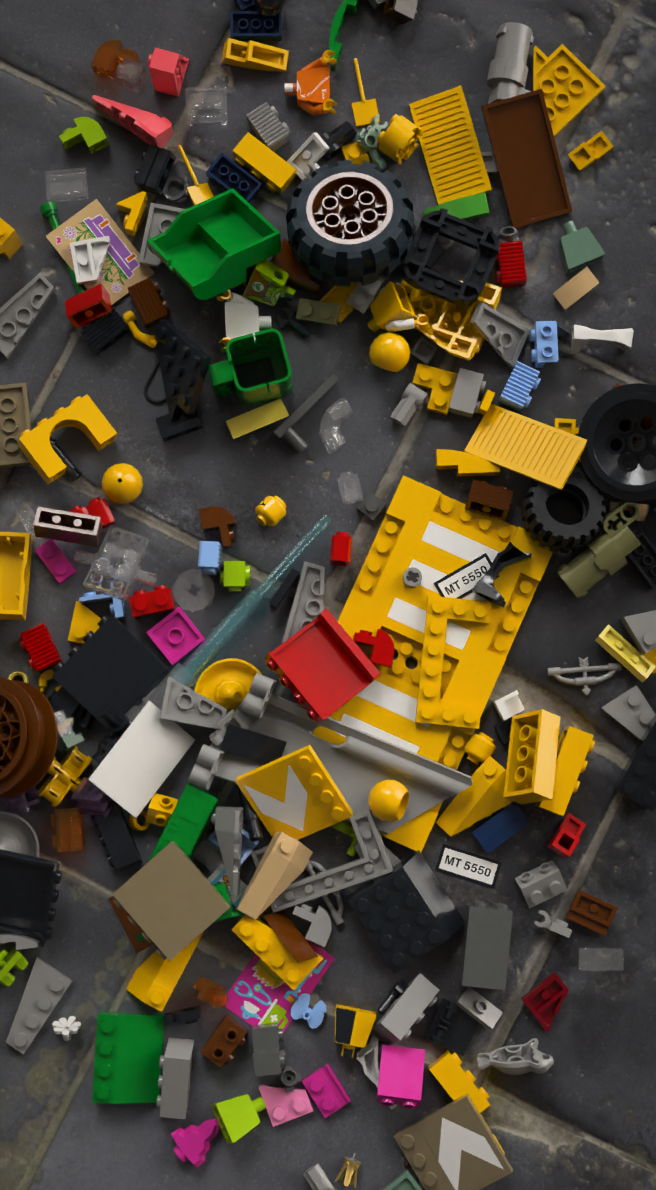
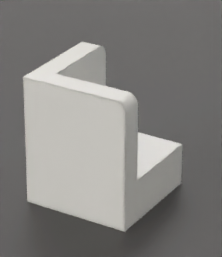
(508, 705)

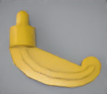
(47, 675)

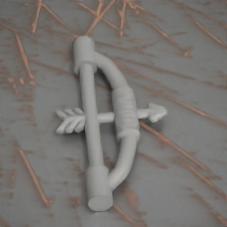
(584, 667)
(336, 914)

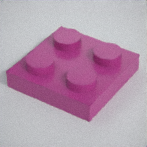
(175, 635)

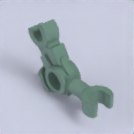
(368, 141)

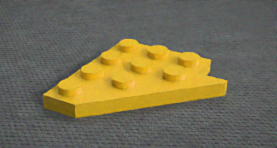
(565, 85)

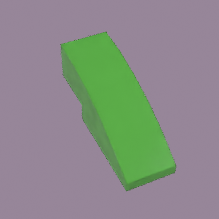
(465, 208)

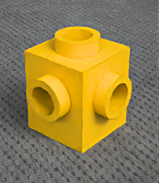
(160, 809)

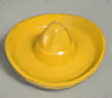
(226, 682)

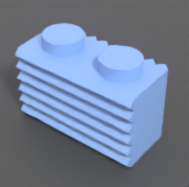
(519, 386)
(210, 557)

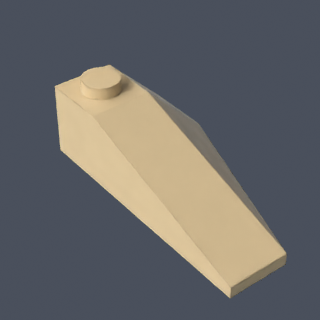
(278, 868)

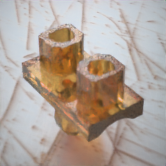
(211, 992)

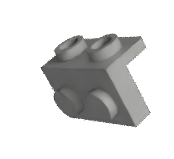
(541, 883)

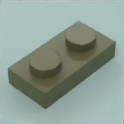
(318, 311)

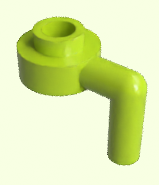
(344, 827)

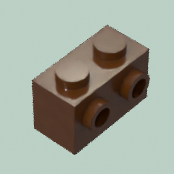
(224, 1041)

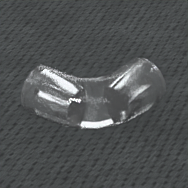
(331, 423)

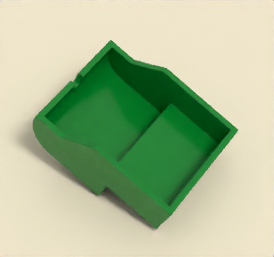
(216, 243)

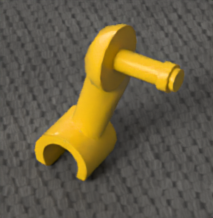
(147, 339)

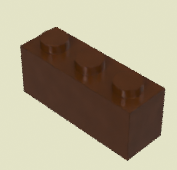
(67, 526)

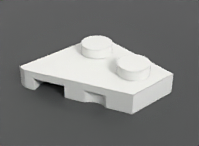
(89, 258)

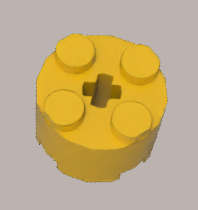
(399, 139)

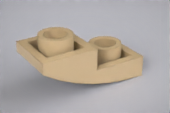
(576, 288)

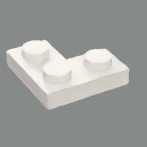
(307, 155)

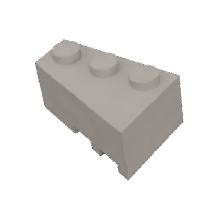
(642, 630)

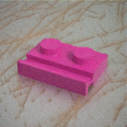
(326, 1090)

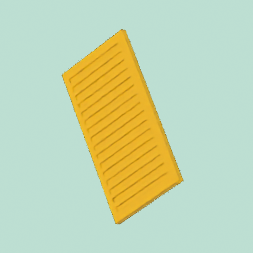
(450, 146)
(526, 446)

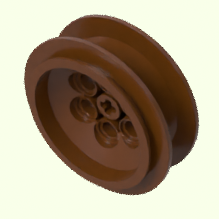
(32, 738)

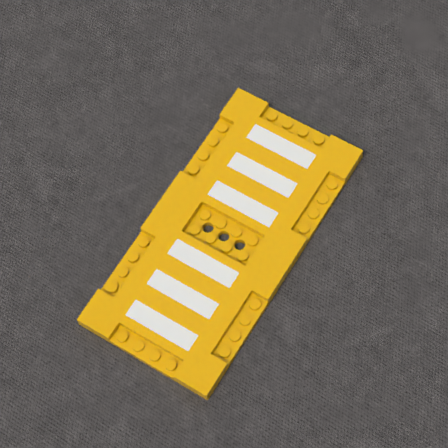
(437, 538)

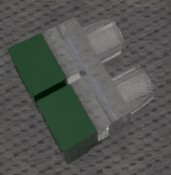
(66, 735)

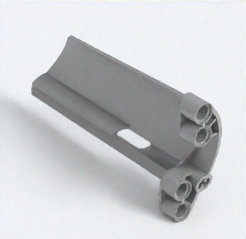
(352, 765)

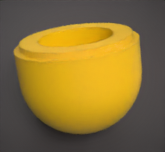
(134, 824)

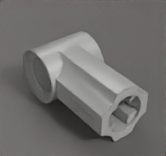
(410, 401)
(318, 1179)

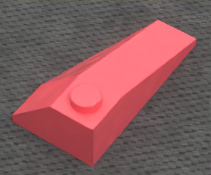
(141, 123)

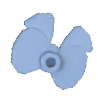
(301, 1010)

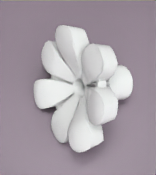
(66, 1027)

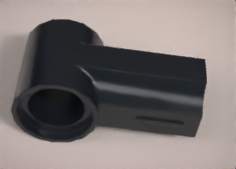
(337, 138)

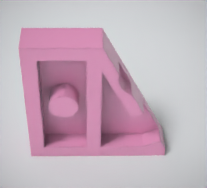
(285, 1105)

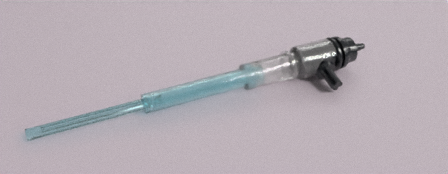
(208, 649)

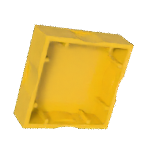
(15, 572)

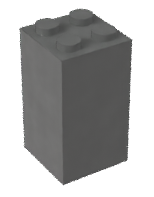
(485, 945)

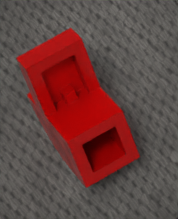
(382, 646)
(567, 836)

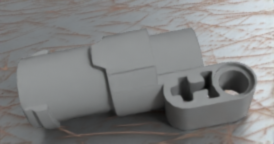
(508, 70)

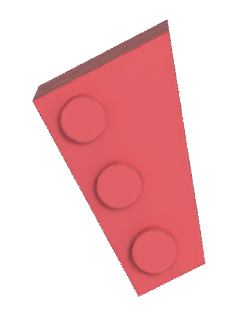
(167, 71)

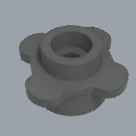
(508, 234)
(289, 1072)

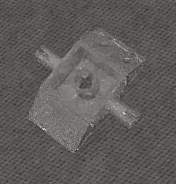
(117, 564)

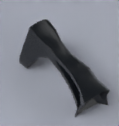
(507, 557)

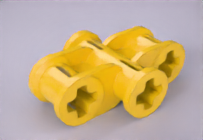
(69, 769)

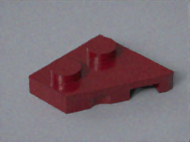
(546, 999)

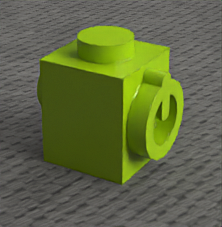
(235, 575)

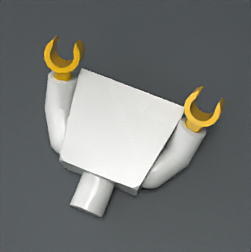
(241, 317)

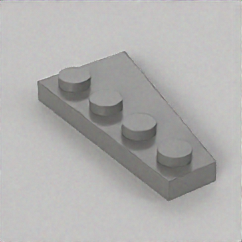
(21, 311)
(307, 599)

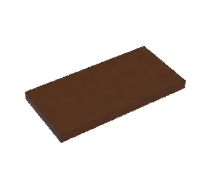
(526, 158)

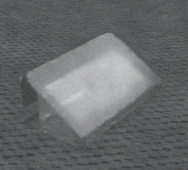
(27, 517)

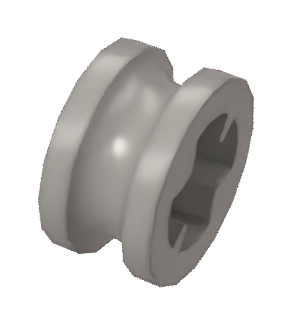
(410, 583)

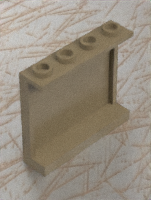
(170, 901)

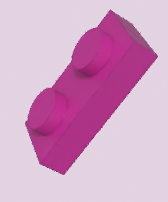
(55, 561)

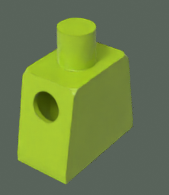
(237, 1116)

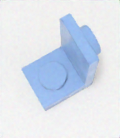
(116, 607)

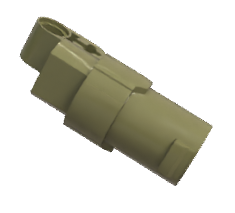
(604, 553)

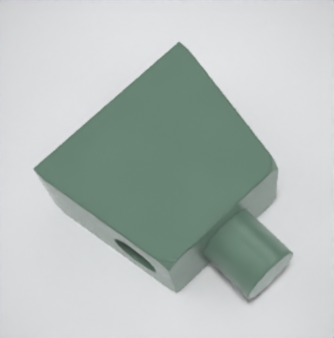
(578, 248)

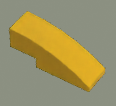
(254, 55)
(465, 463)

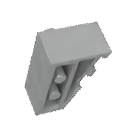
(406, 1010)
(175, 1078)

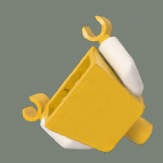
(394, 311)

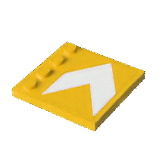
(294, 794)

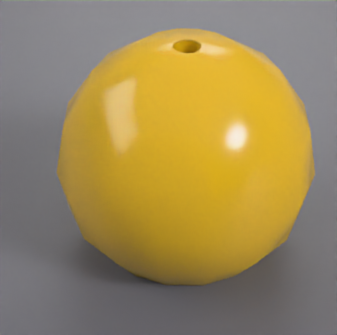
(390, 352)
(124, 491)
(388, 800)

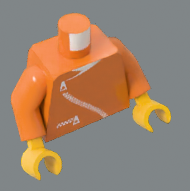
(314, 86)

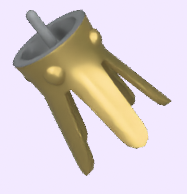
(349, 1168)

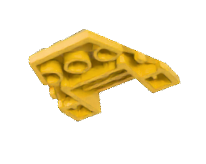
(451, 322)

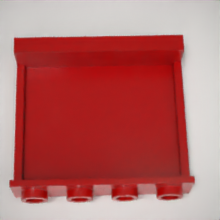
(322, 667)

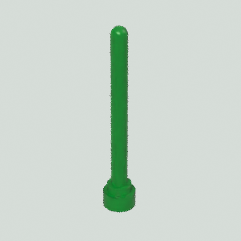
(50, 210)

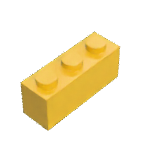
(264, 164)
(457, 1081)

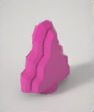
(195, 1141)

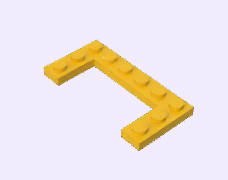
(428, 705)

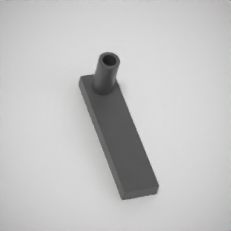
(285, 428)

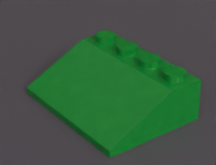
(127, 1057)

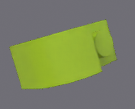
(87, 131)

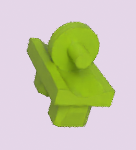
(7, 961)

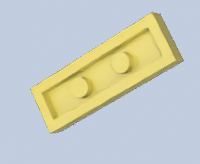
(625, 653)

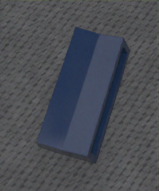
(500, 827)

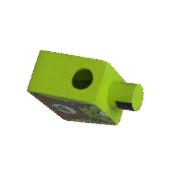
(268, 284)

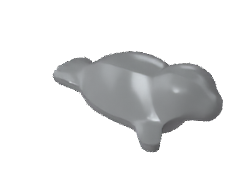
(517, 1059)

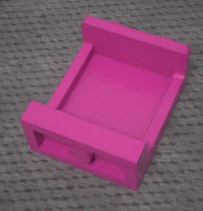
(400, 1076)

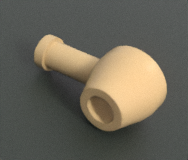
(643, 509)

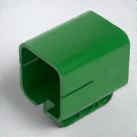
(245, 350)

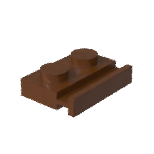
(591, 912)

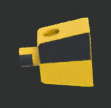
(352, 1028)

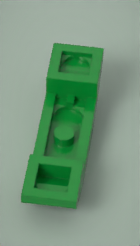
(346, 6)

